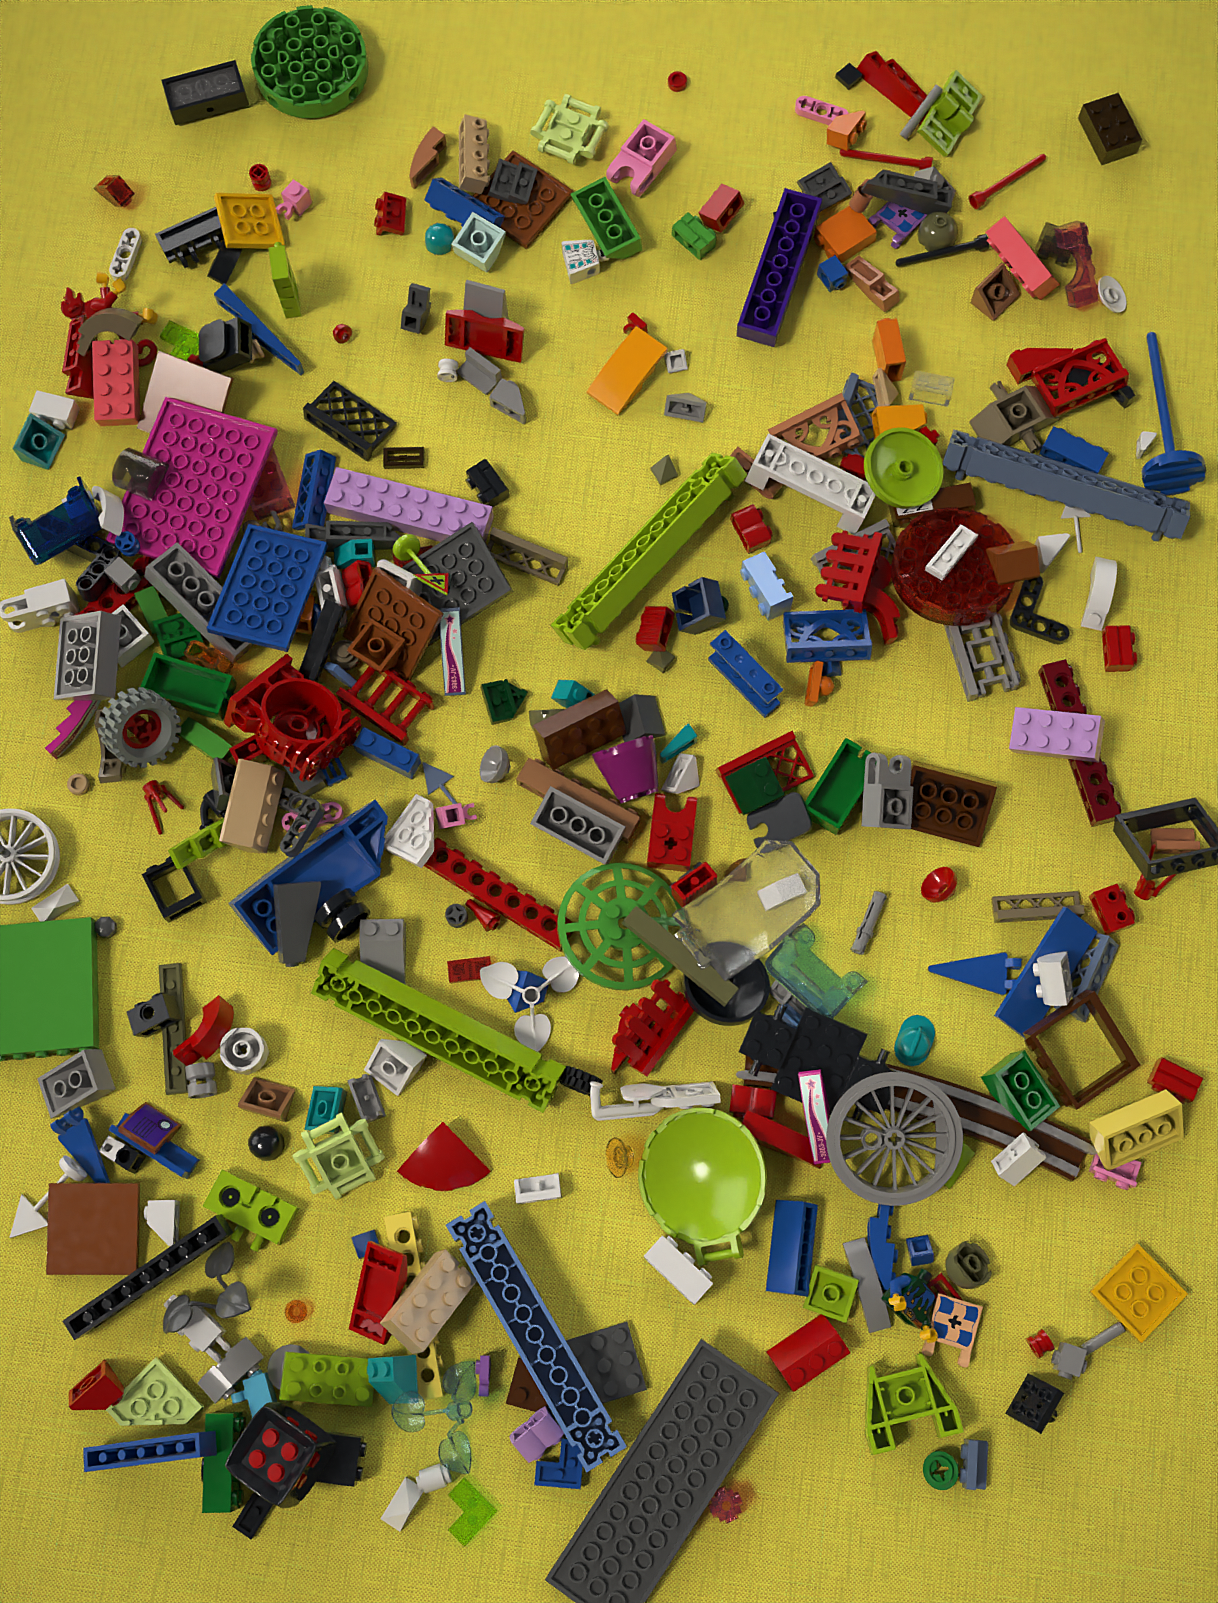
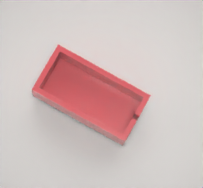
(1021, 259)
(116, 382)

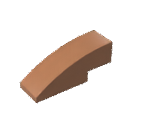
(426, 156)
(872, 283)

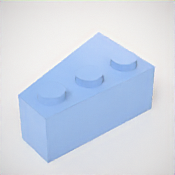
(766, 586)

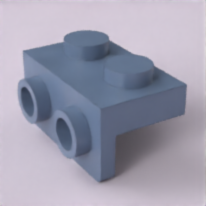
(974, 1469)

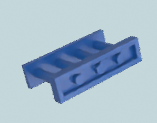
(745, 674)

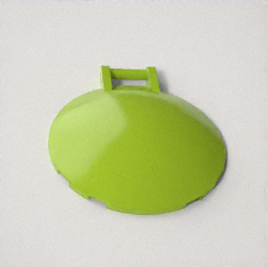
(703, 1180)

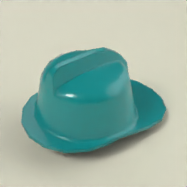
(914, 1040)

